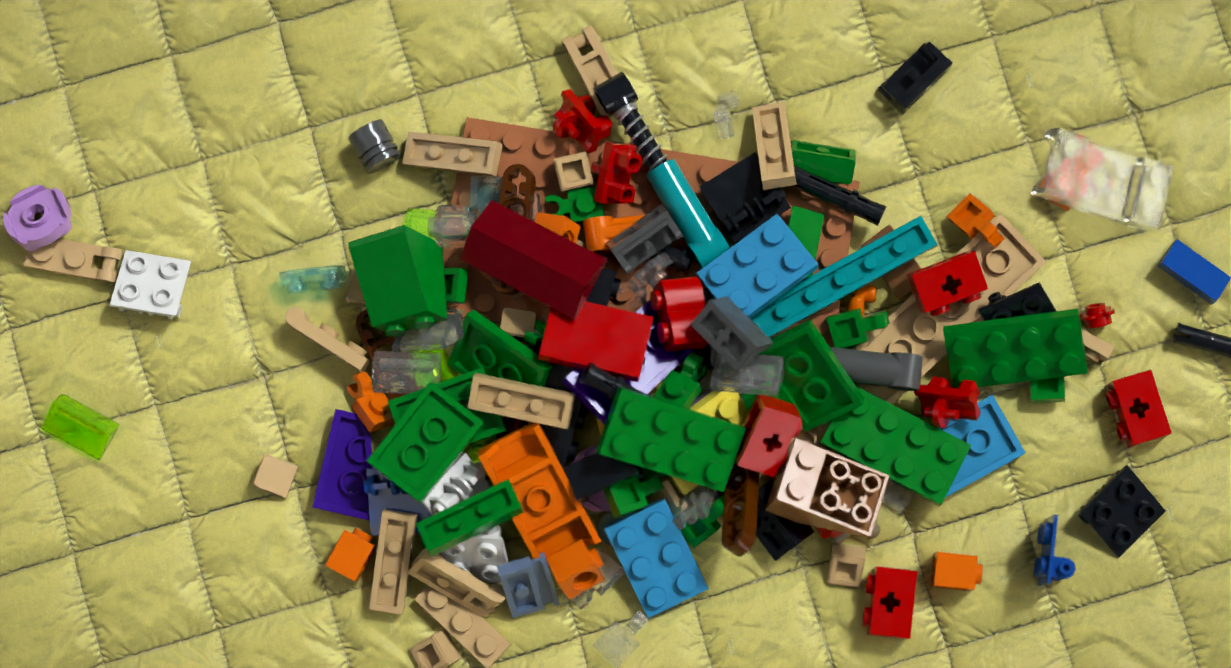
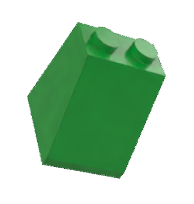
(400, 279)

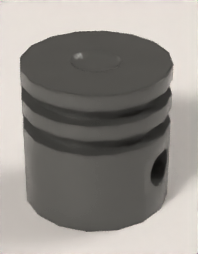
(374, 146)

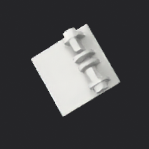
(150, 284)
(458, 484)
(480, 555)

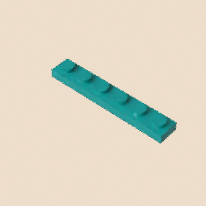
(846, 276)

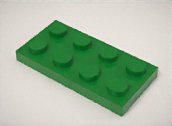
(1016, 349)
(670, 439)
(899, 446)

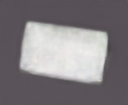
(437, 337)
(404, 371)
(760, 379)

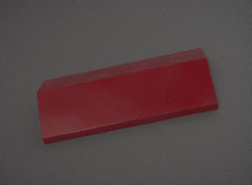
(532, 259)

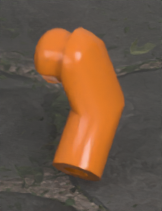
(862, 295)

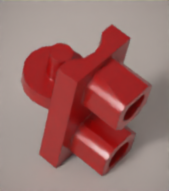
(578, 121)
(615, 173)
(948, 403)

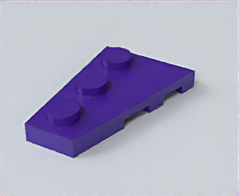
(344, 468)

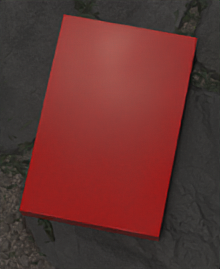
(599, 335)

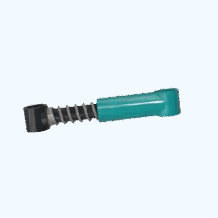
(665, 176)

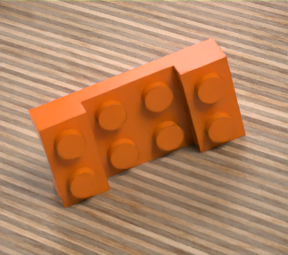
(551, 512)

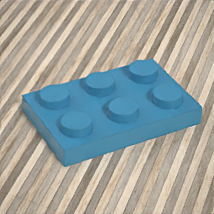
(759, 267)
(991, 443)
(655, 557)

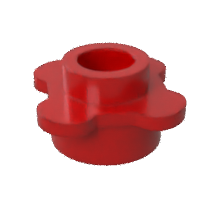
(1097, 315)

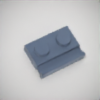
(527, 585)

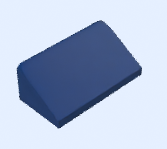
(1194, 272)

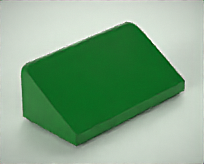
(825, 161)
(807, 228)

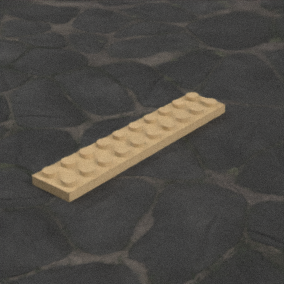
(922, 334)

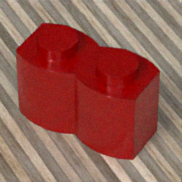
(677, 306)

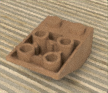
(827, 490)

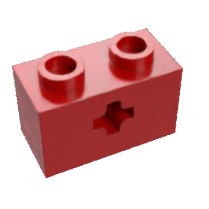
(928, 280)
(1151, 423)
(768, 434)
(902, 586)

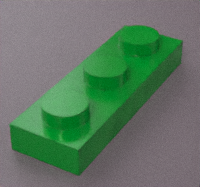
(469, 517)

